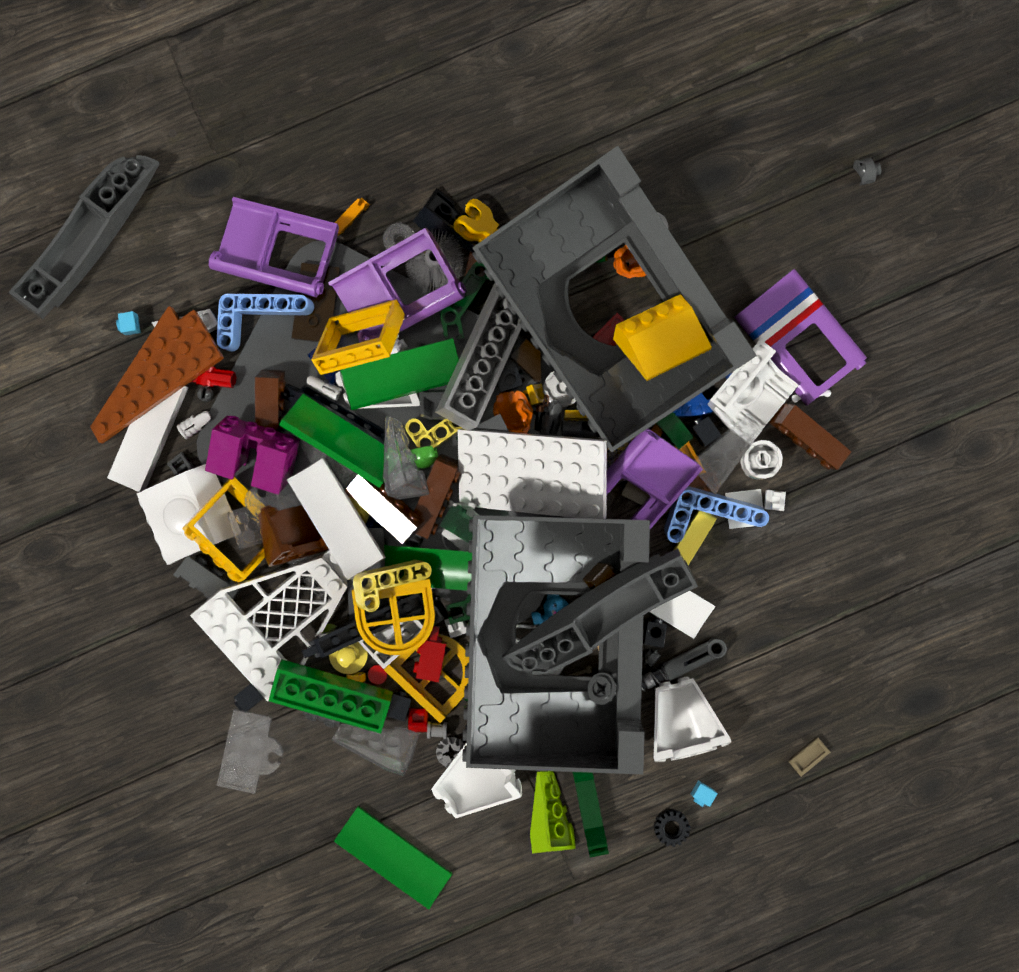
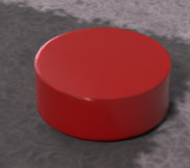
(377, 674)

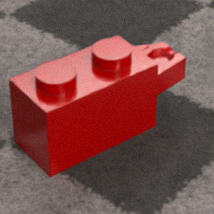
(431, 657)

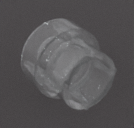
(395, 231)

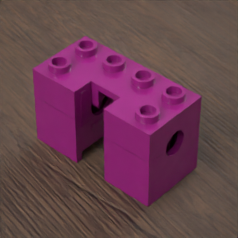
(231, 447)

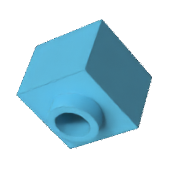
(128, 323)
(703, 794)

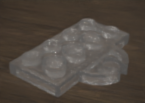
(246, 521)
(248, 752)

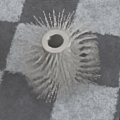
(432, 269)

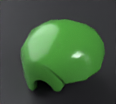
(425, 456)

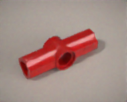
(216, 377)

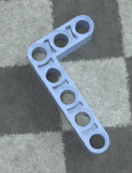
(257, 308)
(711, 507)

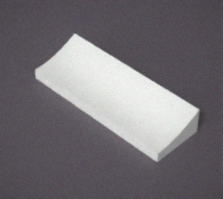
(145, 443)
(336, 519)
(685, 613)

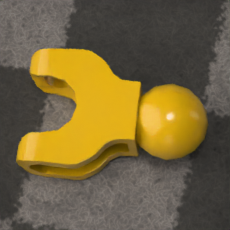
(479, 223)

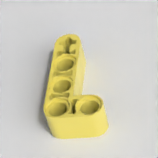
(431, 434)
(695, 534)
(392, 580)

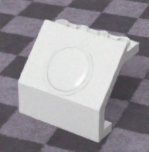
(753, 389)
(175, 502)

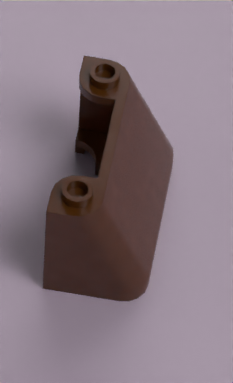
(288, 535)

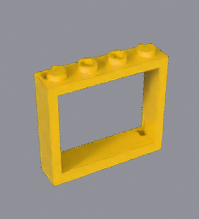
(329, 359)
(207, 547)

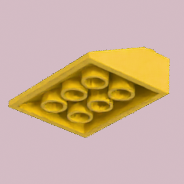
(662, 337)

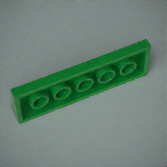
(400, 374)
(336, 438)
(447, 566)
(330, 696)
(393, 857)

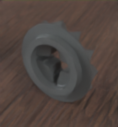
(594, 688)

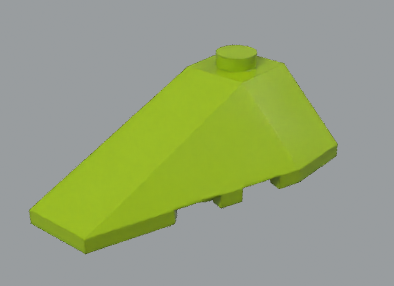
(549, 822)

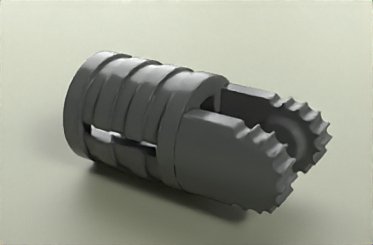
(552, 419)
(574, 429)

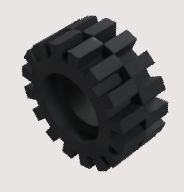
(680, 836)

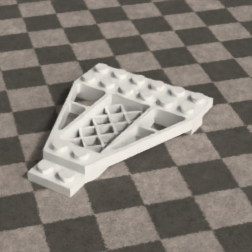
(241, 637)

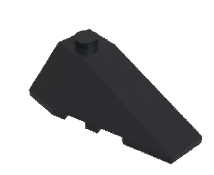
(440, 214)

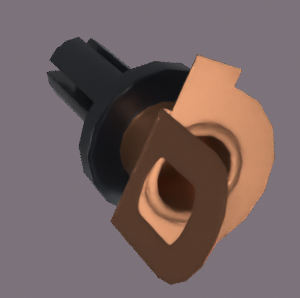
(539, 413)

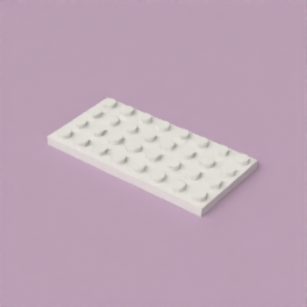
(533, 473)

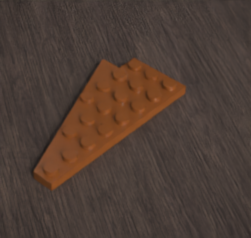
(167, 362)

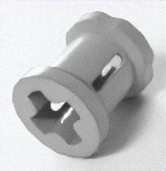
(437, 730)

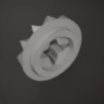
(443, 747)

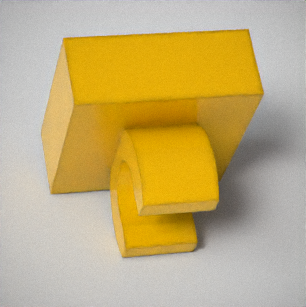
(535, 394)

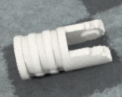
(324, 387)
(198, 421)

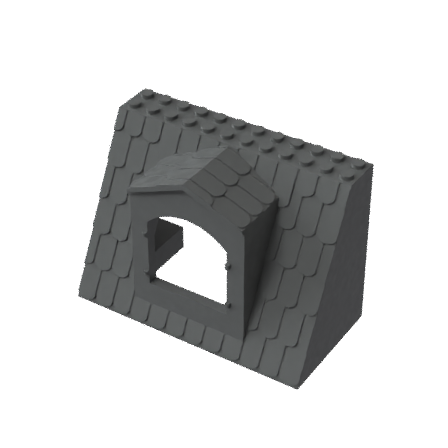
(564, 236)
(544, 718)

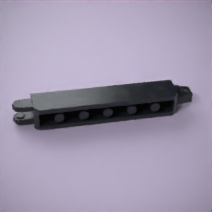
(293, 393)
(348, 632)

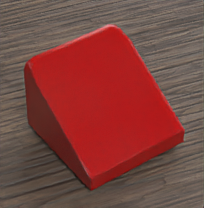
(418, 720)

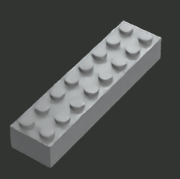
(480, 363)

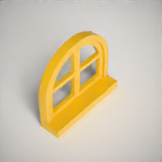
(400, 648)
(418, 690)

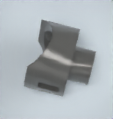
(867, 170)

